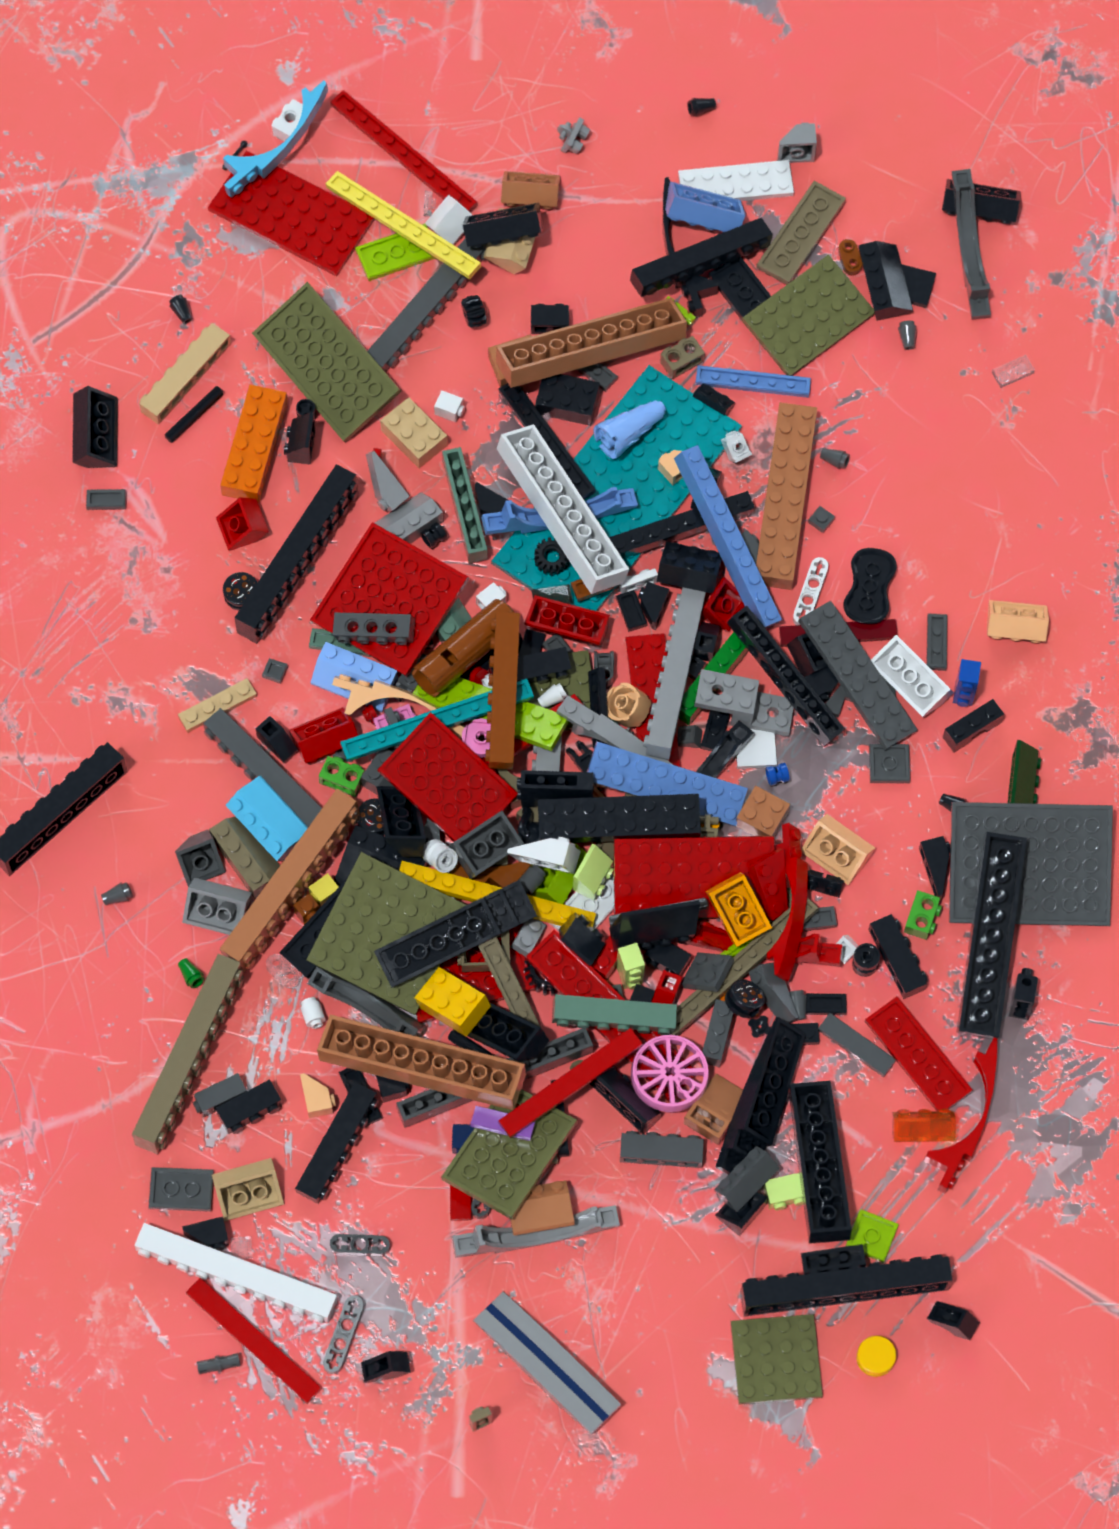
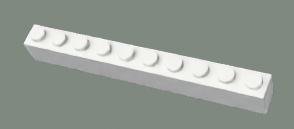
(236, 1273)

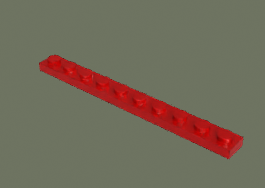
(400, 150)

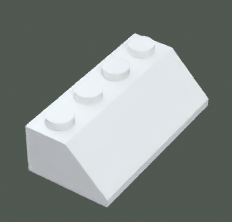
(911, 677)

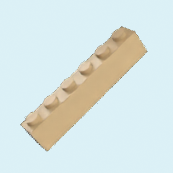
(184, 373)

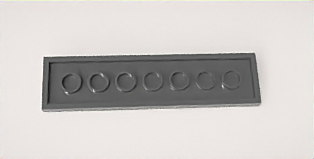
(857, 675)

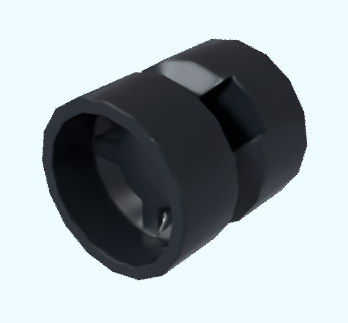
(866, 959)

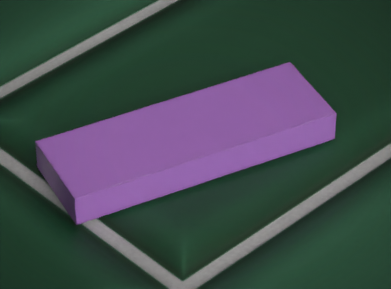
(488, 1120)

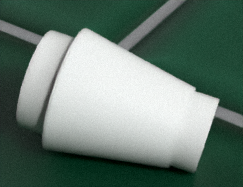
(552, 696)

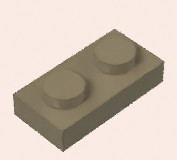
(480, 1418)

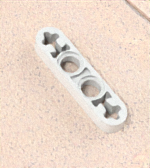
(810, 592)

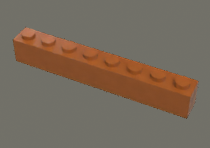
(503, 690)

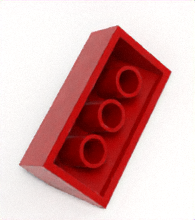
(567, 620)

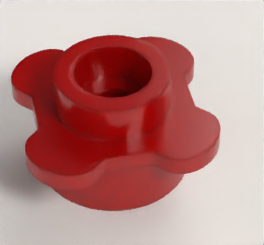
(369, 713)

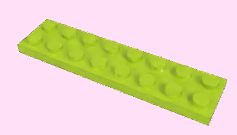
(532, 722)

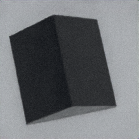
(743, 1218)

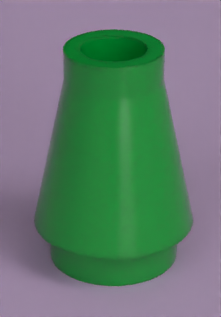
(191, 974)

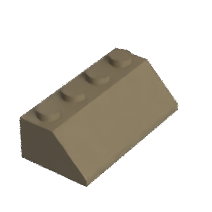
(244, 854)

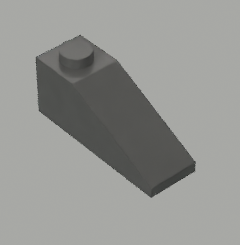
(775, 992)

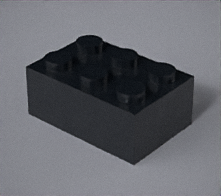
(568, 398)
(689, 567)

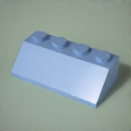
(336, 661)

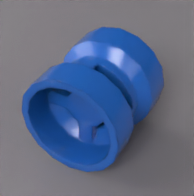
(777, 774)

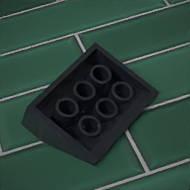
(373, 846)
(656, 926)

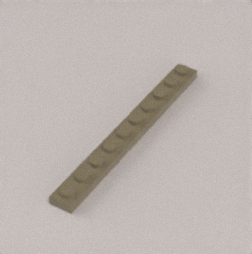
(743, 962)

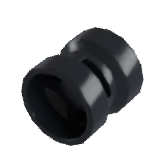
(304, 407)
(433, 535)

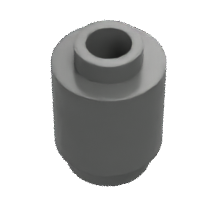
(532, 879)

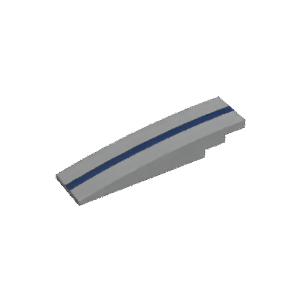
(547, 1363)

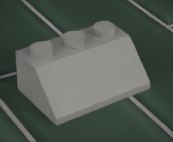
(412, 518)
(215, 906)

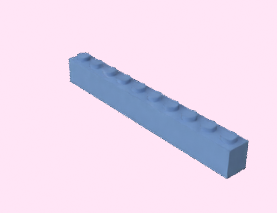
(726, 536)

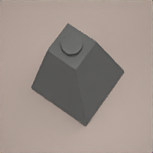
(199, 857)

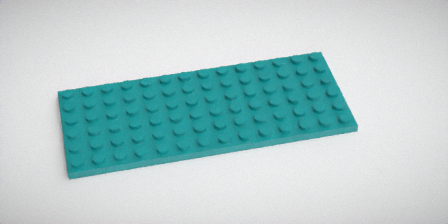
(683, 426)

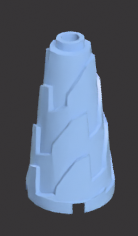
(626, 428)

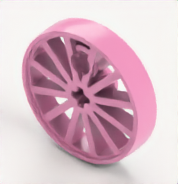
(666, 1067)

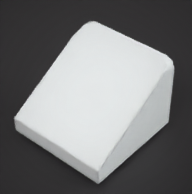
(849, 947)

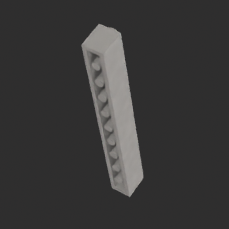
(675, 673)

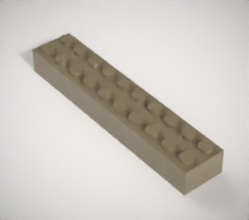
(188, 1054)

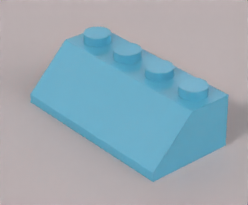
(267, 817)

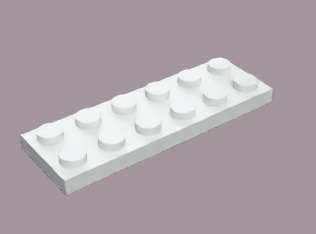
(743, 181)

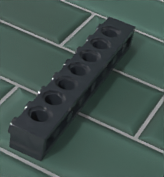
(785, 675)

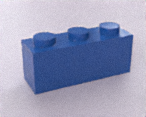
(966, 682)

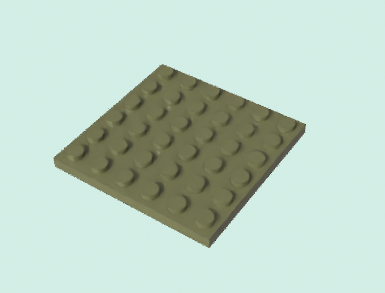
(370, 913)

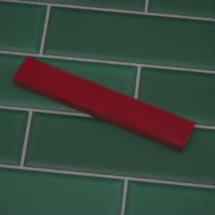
(862, 631)

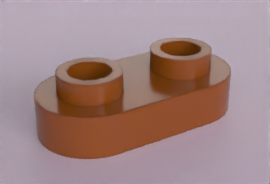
(848, 256)

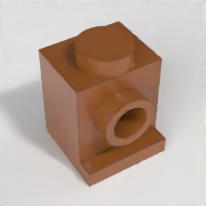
(305, 908)

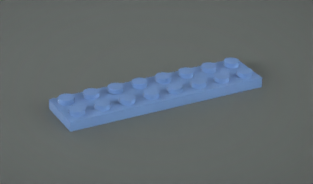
(649, 776)

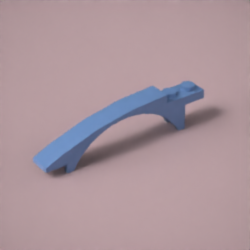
(528, 520)

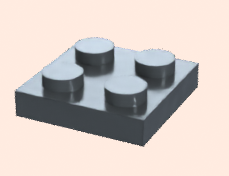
(707, 972)

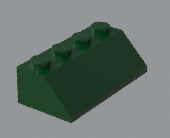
(1023, 774)

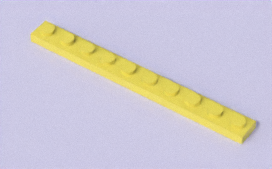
(403, 225)

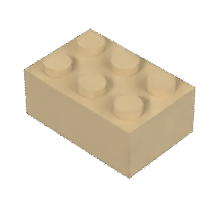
(413, 432)

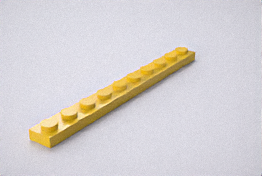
(473, 890)

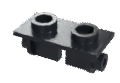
(830, 885)

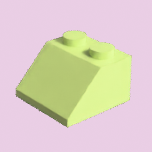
(593, 873)

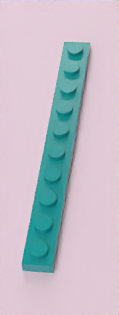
(448, 715)

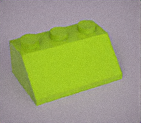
(557, 883)

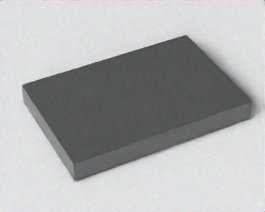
(181, 1189)

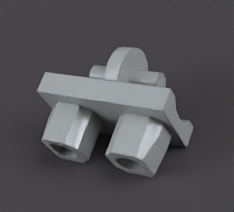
(577, 129)

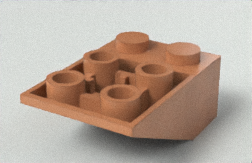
(714, 1110)

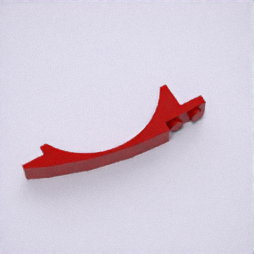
(787, 945)
(809, 950)
(952, 1157)

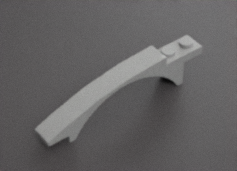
(600, 727)
(498, 1240)

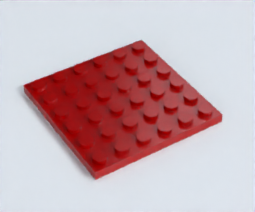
(392, 578)

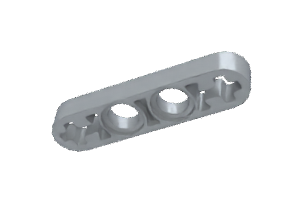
(346, 1335)

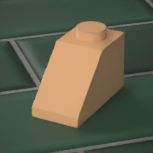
(668, 467)
(317, 1097)

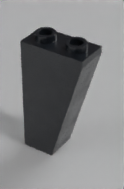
(553, 785)

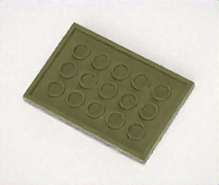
(808, 316)
(506, 1169)

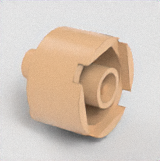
(627, 705)

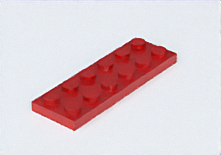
(918, 1055)

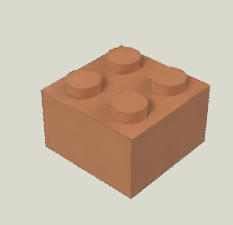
(762, 813)

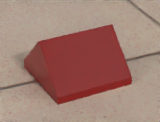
(722, 605)

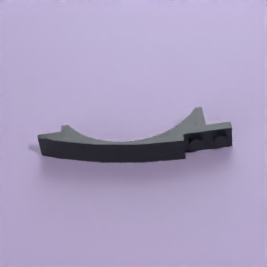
(695, 286)
(725, 750)

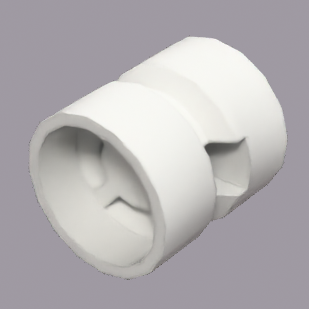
(440, 856)

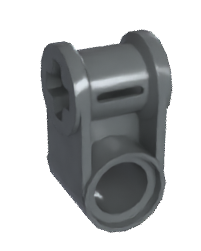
(606, 661)

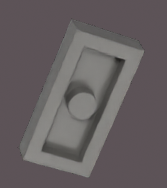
(528, 936)

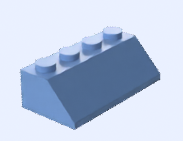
(703, 208)

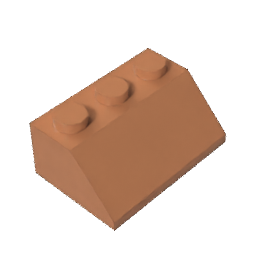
(530, 189)
(544, 1209)

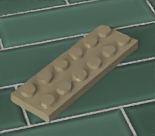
(801, 233)

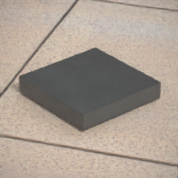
(889, 764)

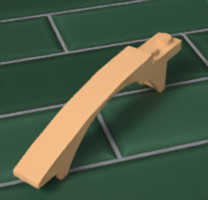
(363, 693)

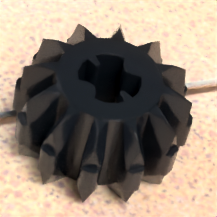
(473, 311)

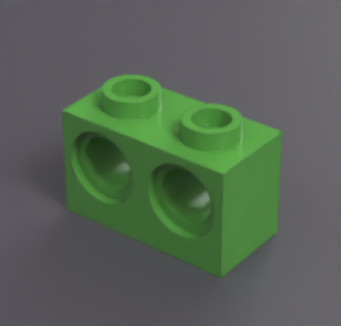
(339, 780)
(919, 914)

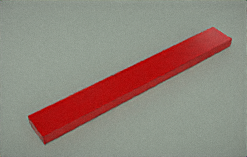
(570, 1083)
(253, 1340)

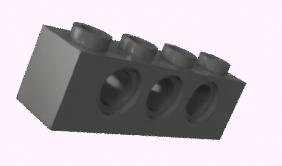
(345, 621)

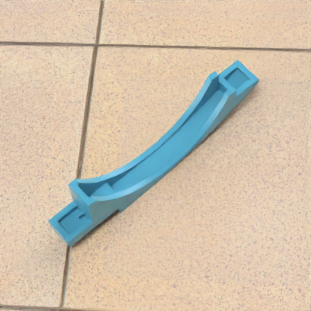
(247, 168)

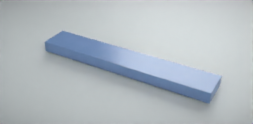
(753, 381)

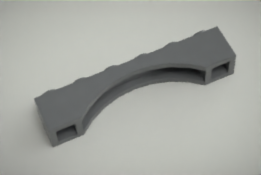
(369, 1004)

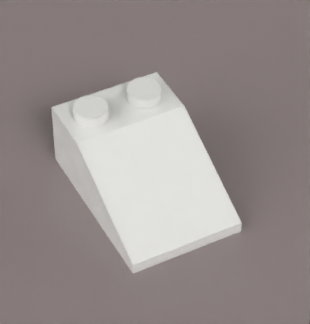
(548, 853)

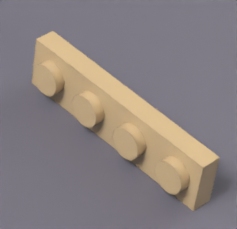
(226, 699)

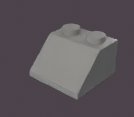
(798, 144)

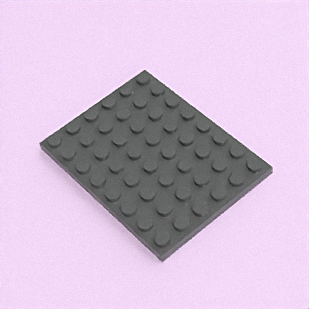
(1063, 865)

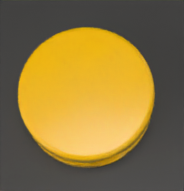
(876, 1356)

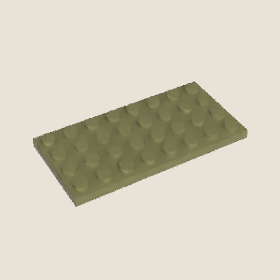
(326, 362)

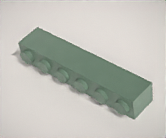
(464, 505)
(614, 1014)

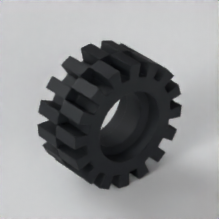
(545, 565)

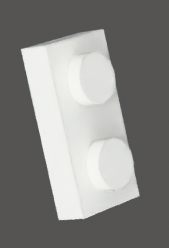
(638, 581)

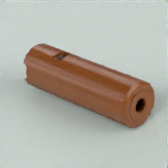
(458, 651)

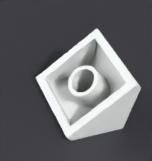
(448, 220)

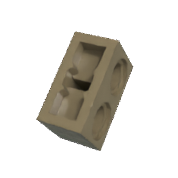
(685, 360)

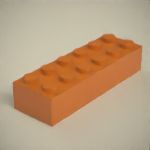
(254, 443)

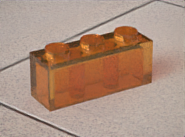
(923, 1125)

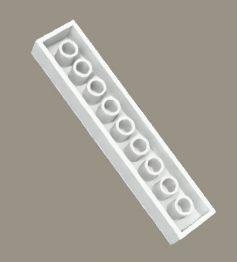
(562, 509)

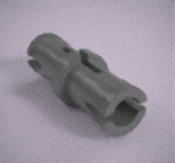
(218, 1363)

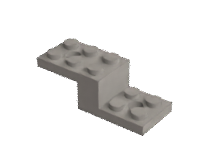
(744, 702)

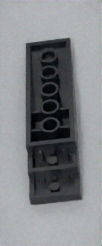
(455, 933)
(763, 1095)

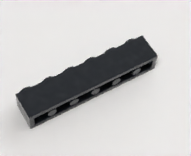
(336, 1143)

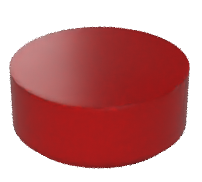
(478, 674)

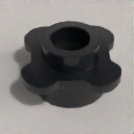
(757, 1032)

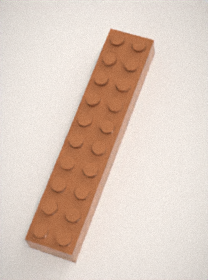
(590, 342)
(786, 494)
(291, 879)
(421, 1062)

